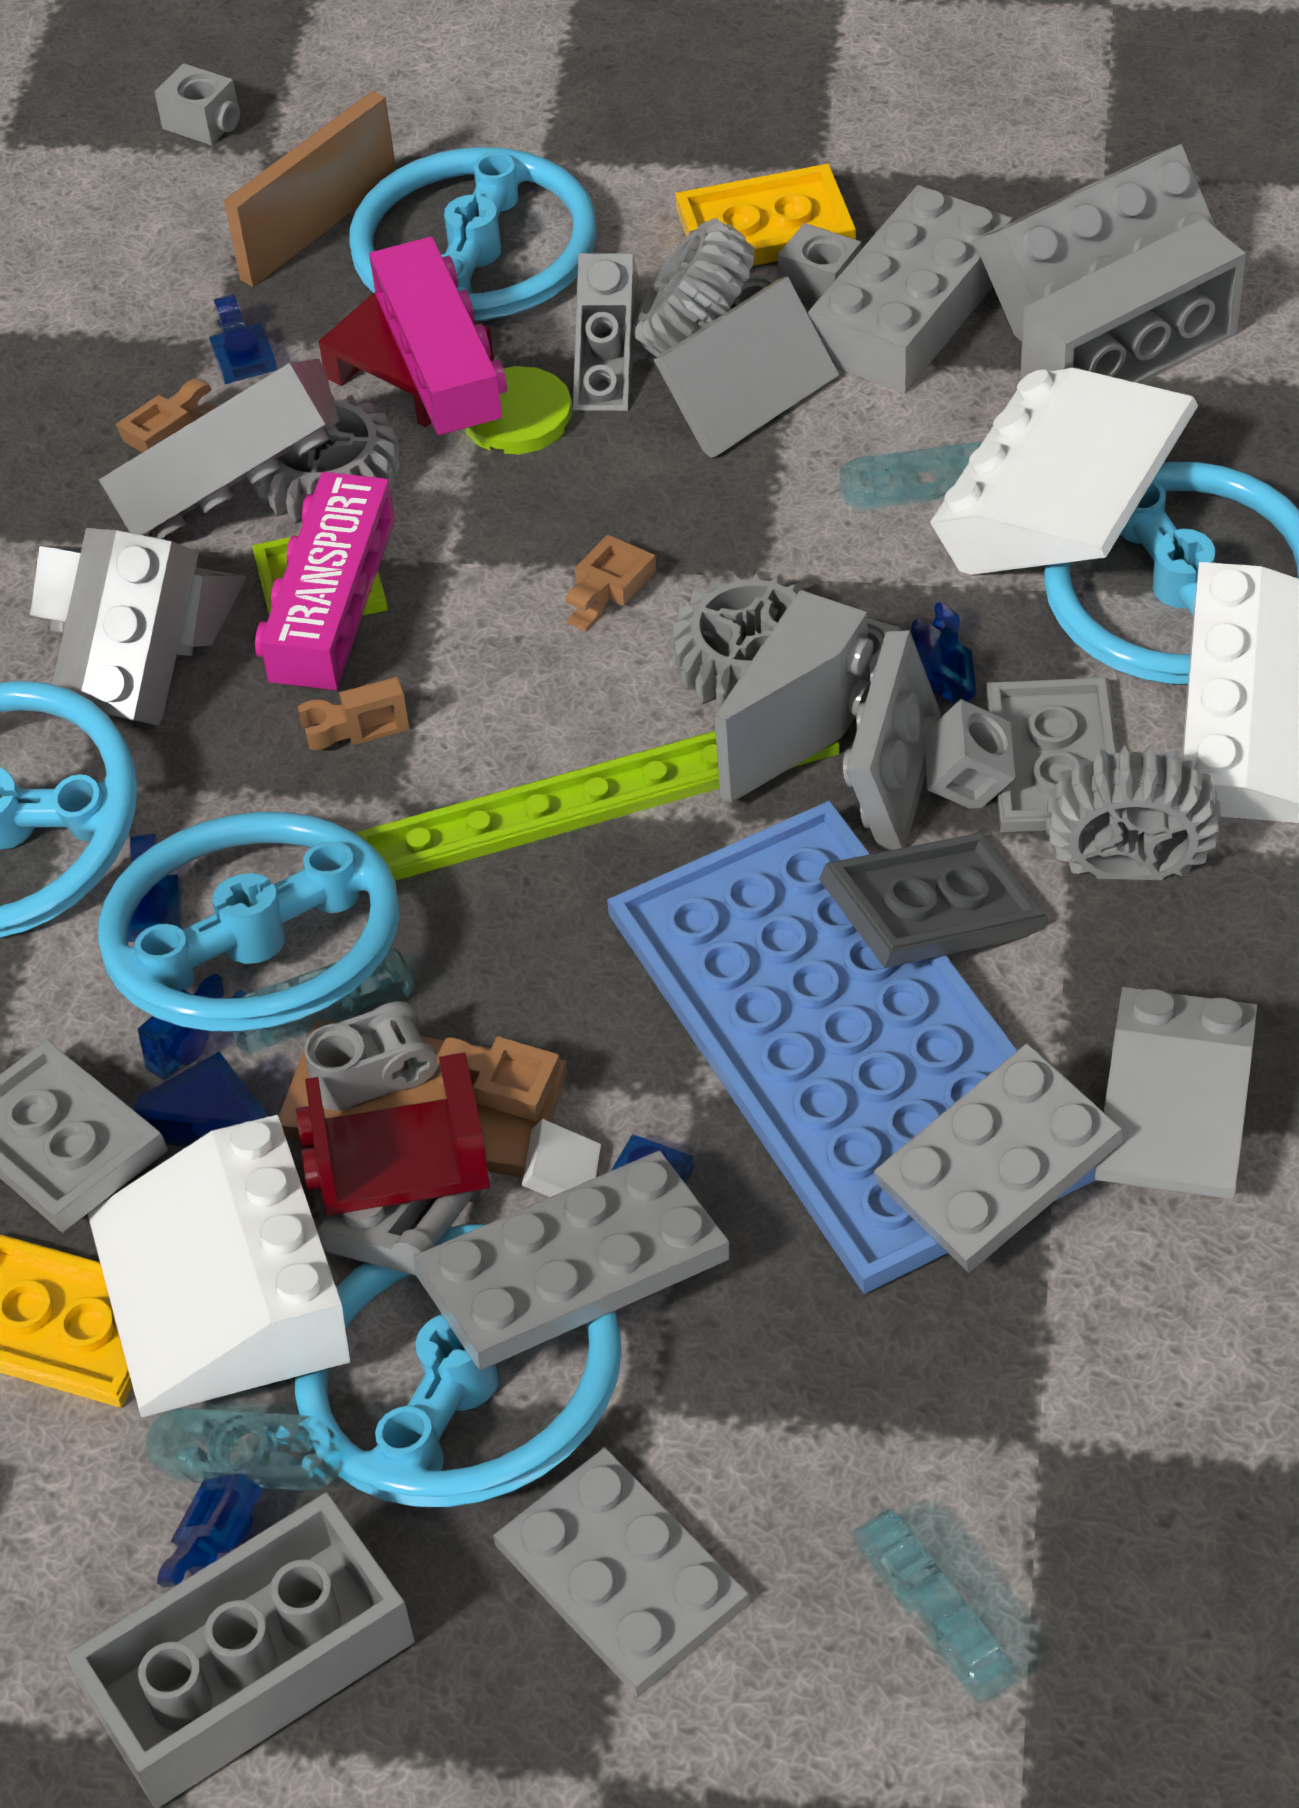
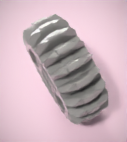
(693, 286)
(357, 445)
(725, 630)
(1133, 815)

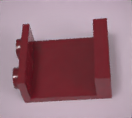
(367, 344)
(397, 1150)

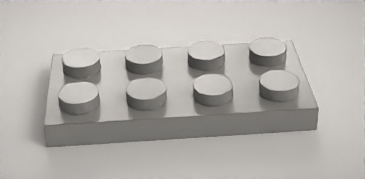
(570, 1259)

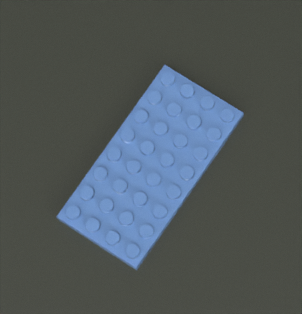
(811, 1029)

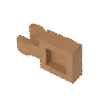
(164, 416)
(607, 573)
(363, 715)
(508, 1076)

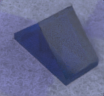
(198, 1102)

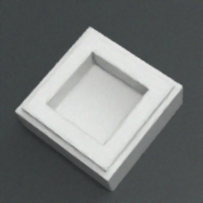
(558, 1159)

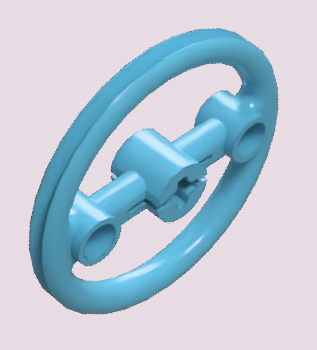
(474, 223)
(1175, 562)
(103, 821)
(247, 921)
(408, 1453)

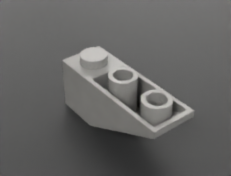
(604, 331)

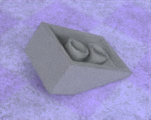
(793, 693)
(1178, 1091)

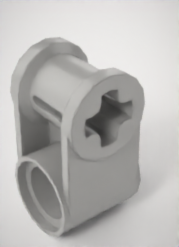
(367, 1057)

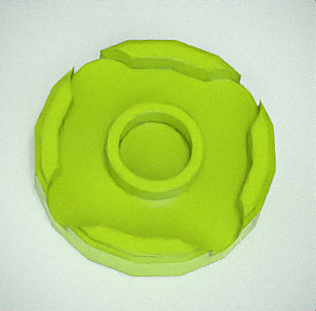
(532, 413)

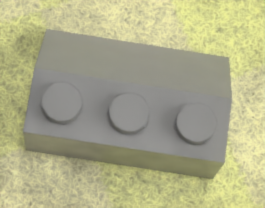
(206, 611)
(125, 622)

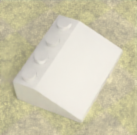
(1059, 471)
(1245, 690)
(218, 1271)

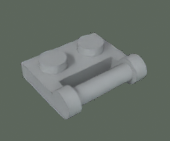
(384, 1233)

